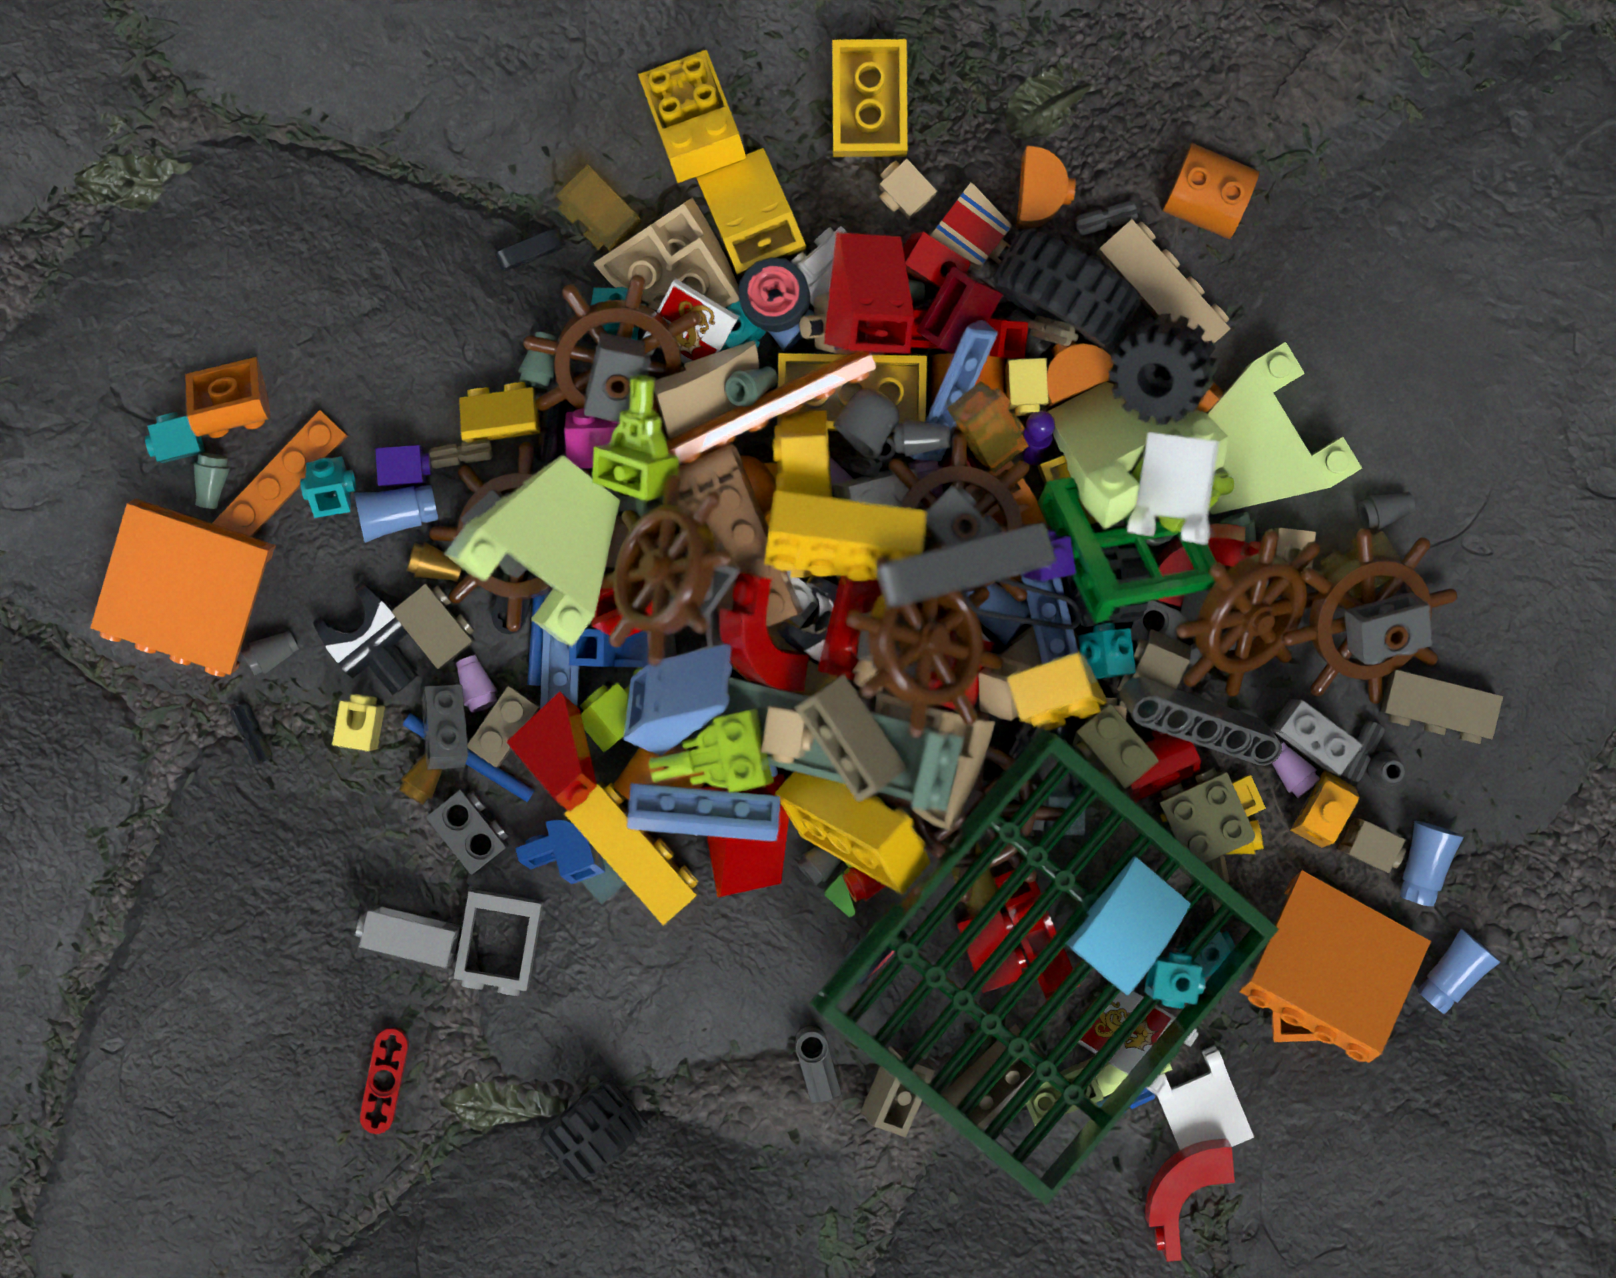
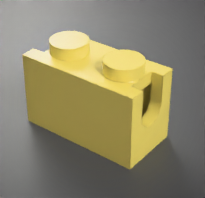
(359, 723)

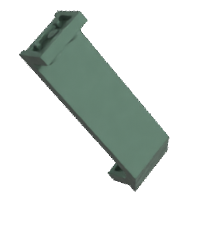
(928, 758)

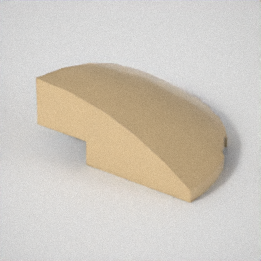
(672, 248)
(699, 392)
(971, 756)

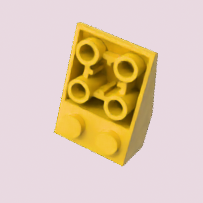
(692, 116)
(751, 212)
(1057, 692)

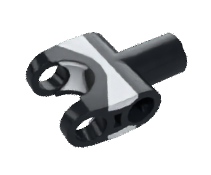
(812, 637)
(370, 644)

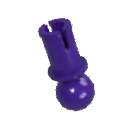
(1038, 436)

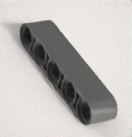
(966, 565)
(1200, 721)

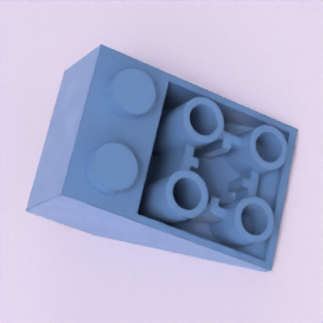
(676, 697)

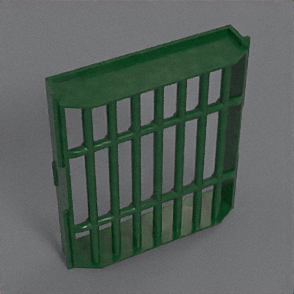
(886, 930)

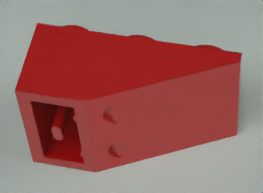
(869, 295)
(749, 863)

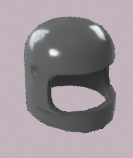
(867, 421)

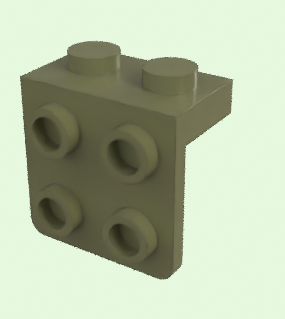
(1114, 749)
(1206, 815)

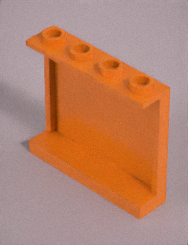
(181, 587)
(1336, 968)

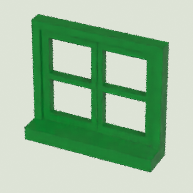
(1092, 569)

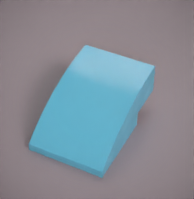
(1129, 925)

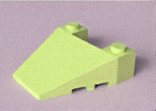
(1107, 442)
(1263, 445)
(558, 531)

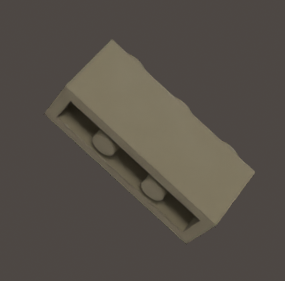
(1440, 706)
(851, 738)
(1001, 1091)

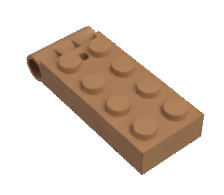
(737, 525)

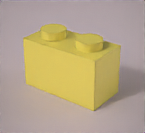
(1026, 385)

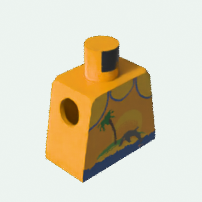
(1325, 810)

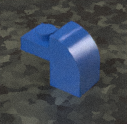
(595, 650)
(566, 846)

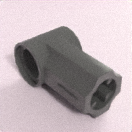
(817, 1067)

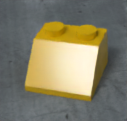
(499, 413)

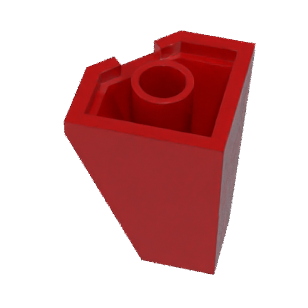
(557, 751)

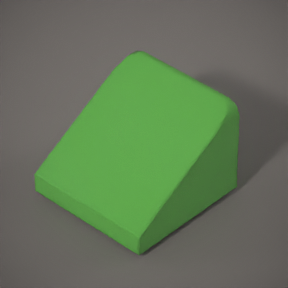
(839, 895)

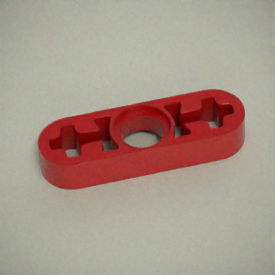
(369, 1105)

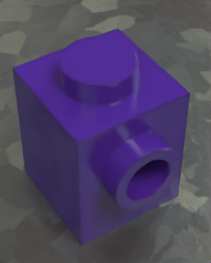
(402, 465)
(1064, 564)

